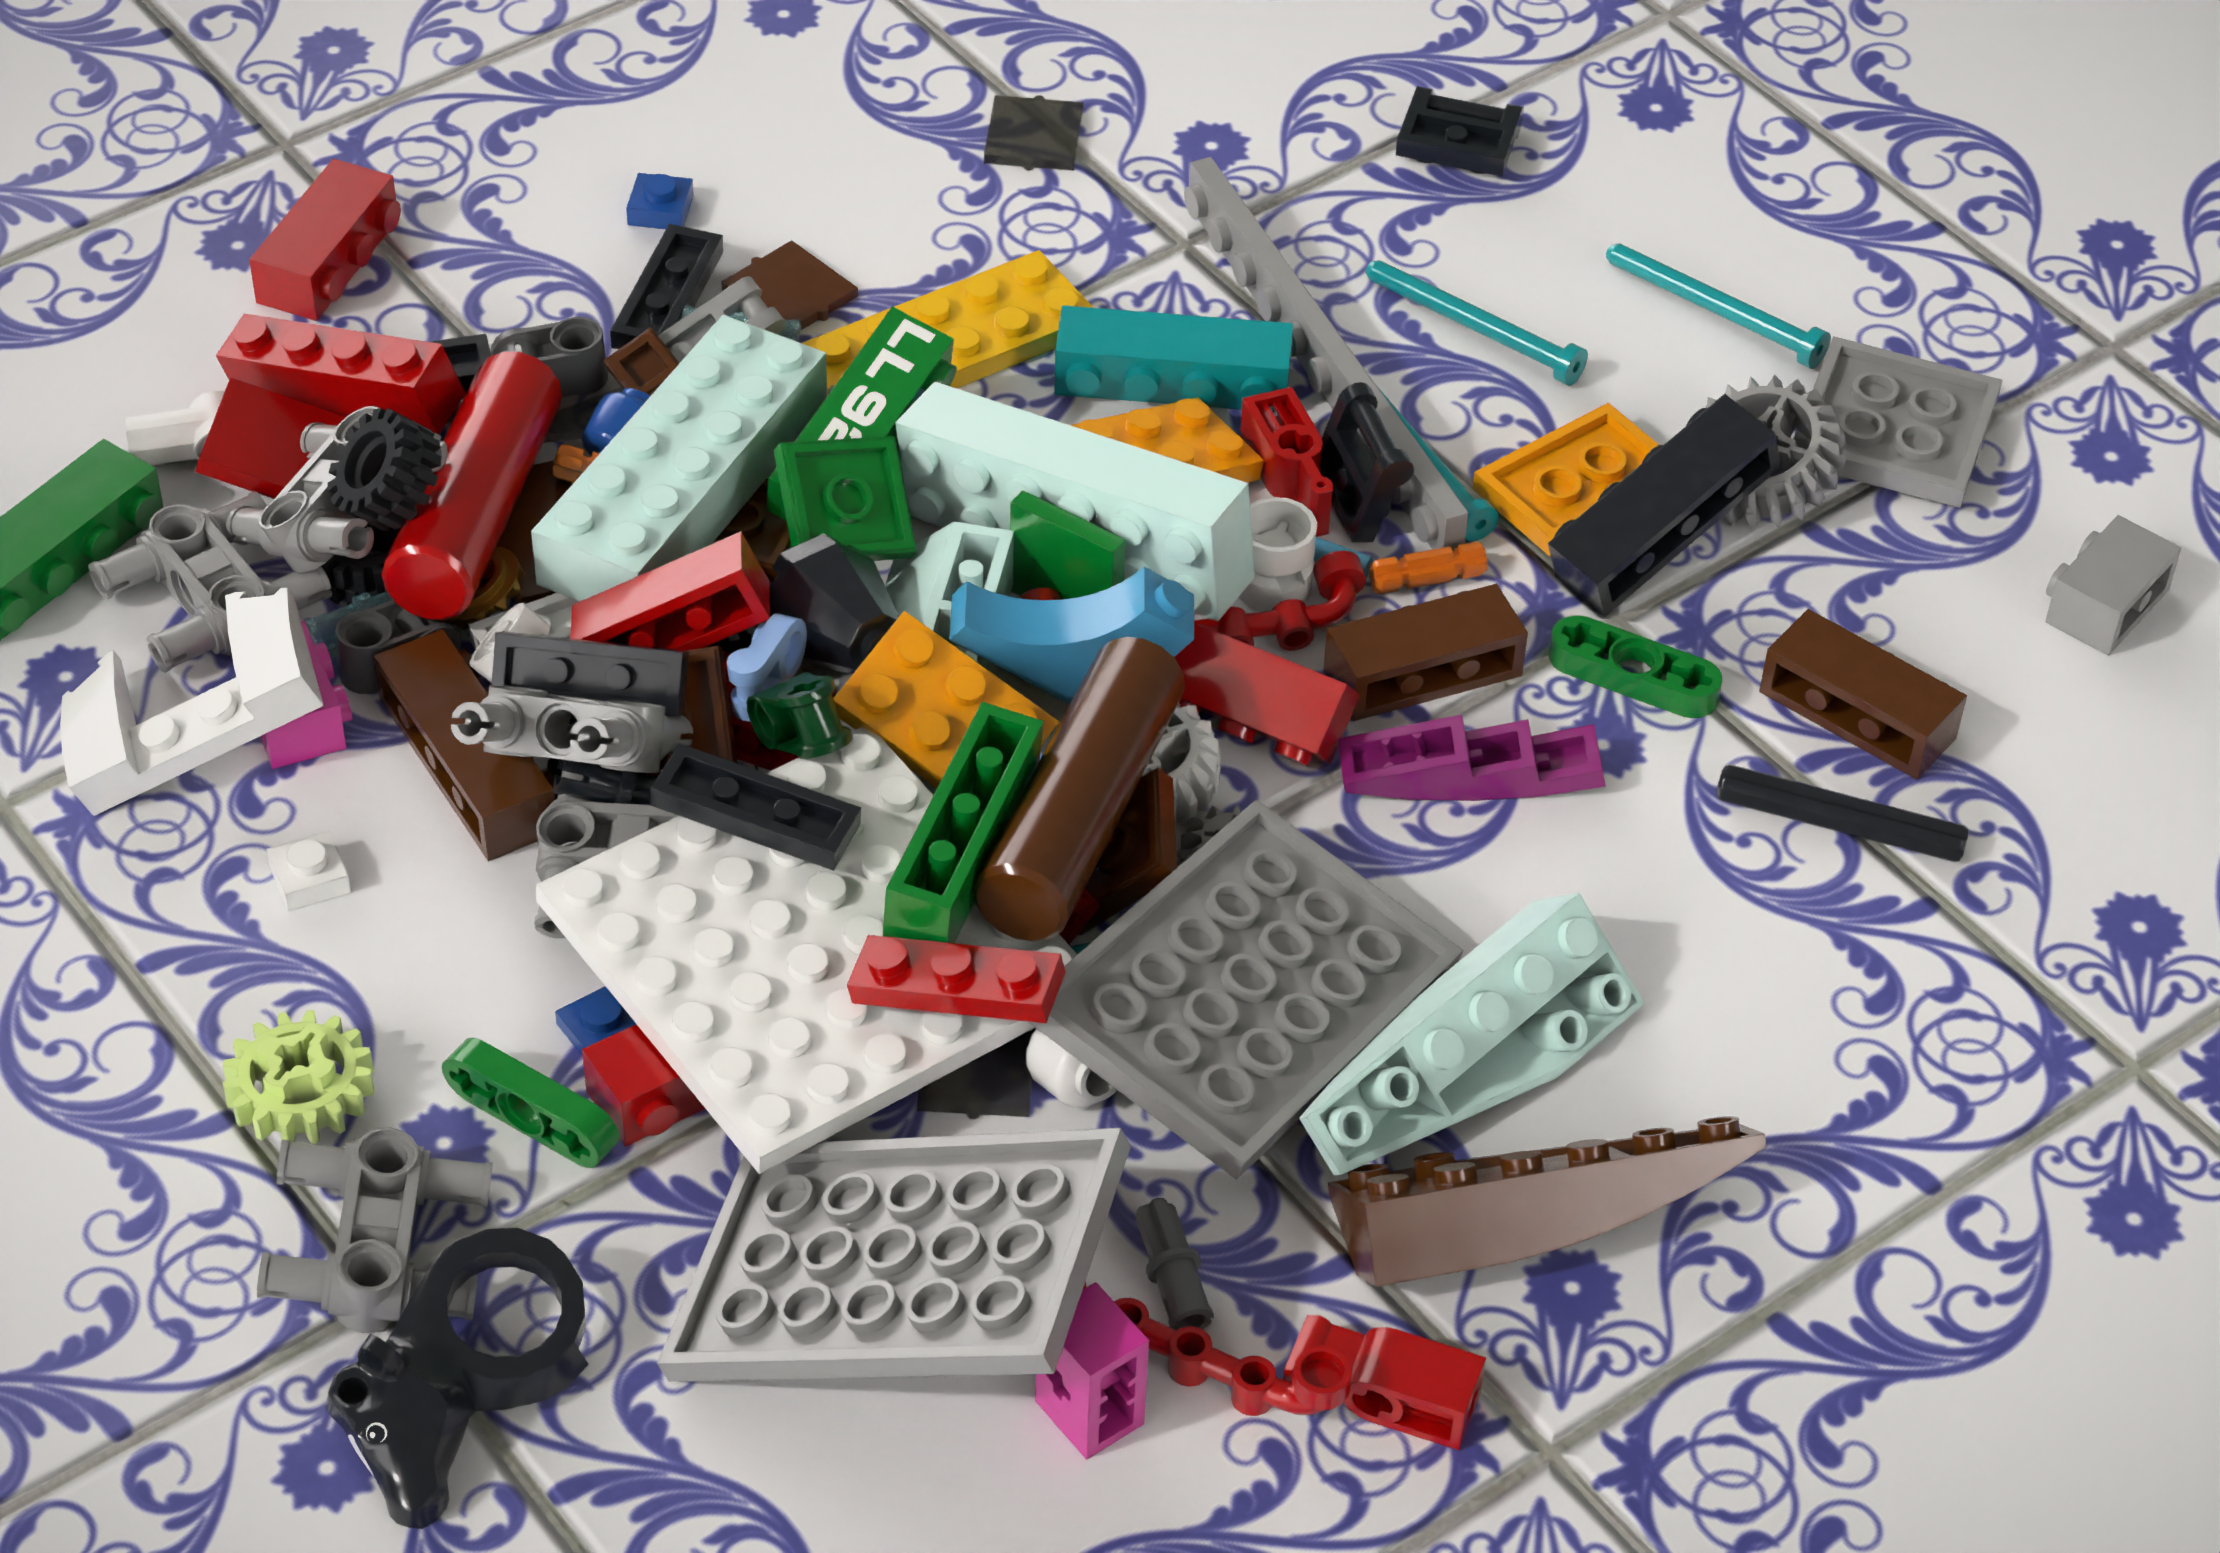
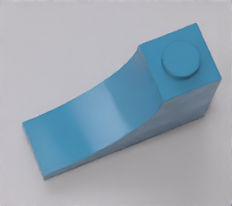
(1058, 639)

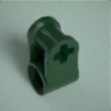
(799, 717)

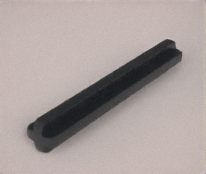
(1842, 813)

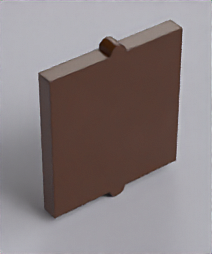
(797, 284)

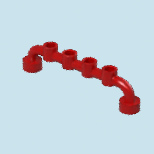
(1338, 579)
(1319, 1372)

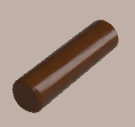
(1079, 790)

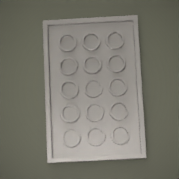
(1243, 986)
(899, 1259)

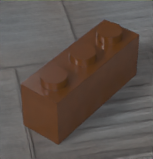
(1427, 650)
(1862, 693)

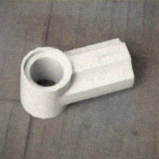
(173, 434)

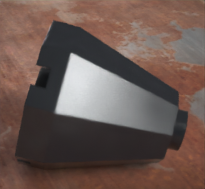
(838, 599)

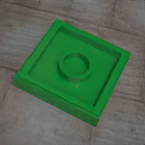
(847, 492)
(1061, 550)

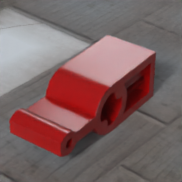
(1289, 451)
(1402, 1379)

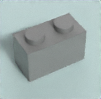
(2111, 584)

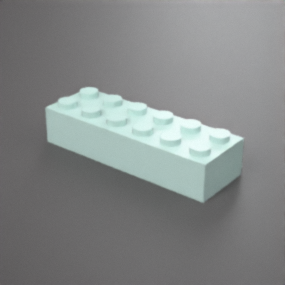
(975, 455)
(681, 460)

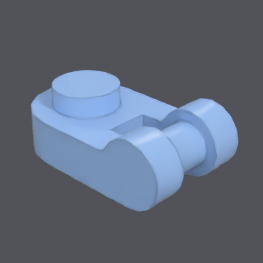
(769, 660)

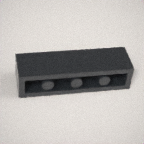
(1664, 504)

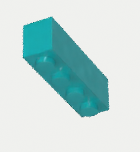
(1169, 356)

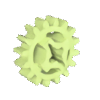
(298, 1077)

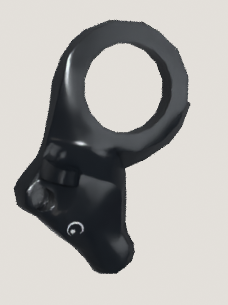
(418, 1389)

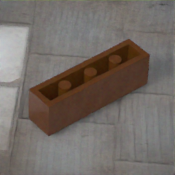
(490, 792)

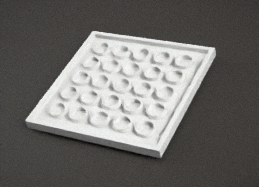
(747, 958)

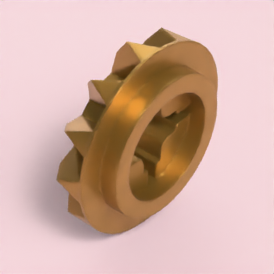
(496, 587)

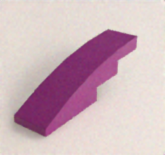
(1487, 763)

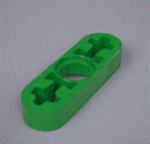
(1590, 666)
(531, 1102)

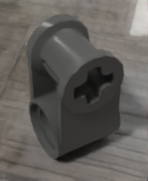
(569, 347)
(375, 631)

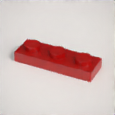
(956, 978)

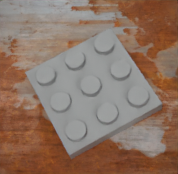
(1906, 419)

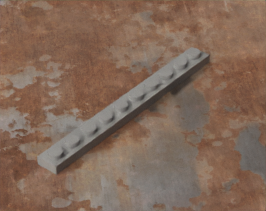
(1322, 352)

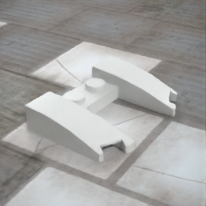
(274, 684)

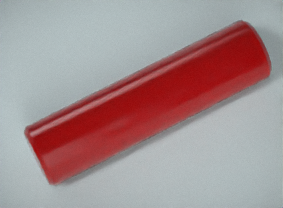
(489, 457)

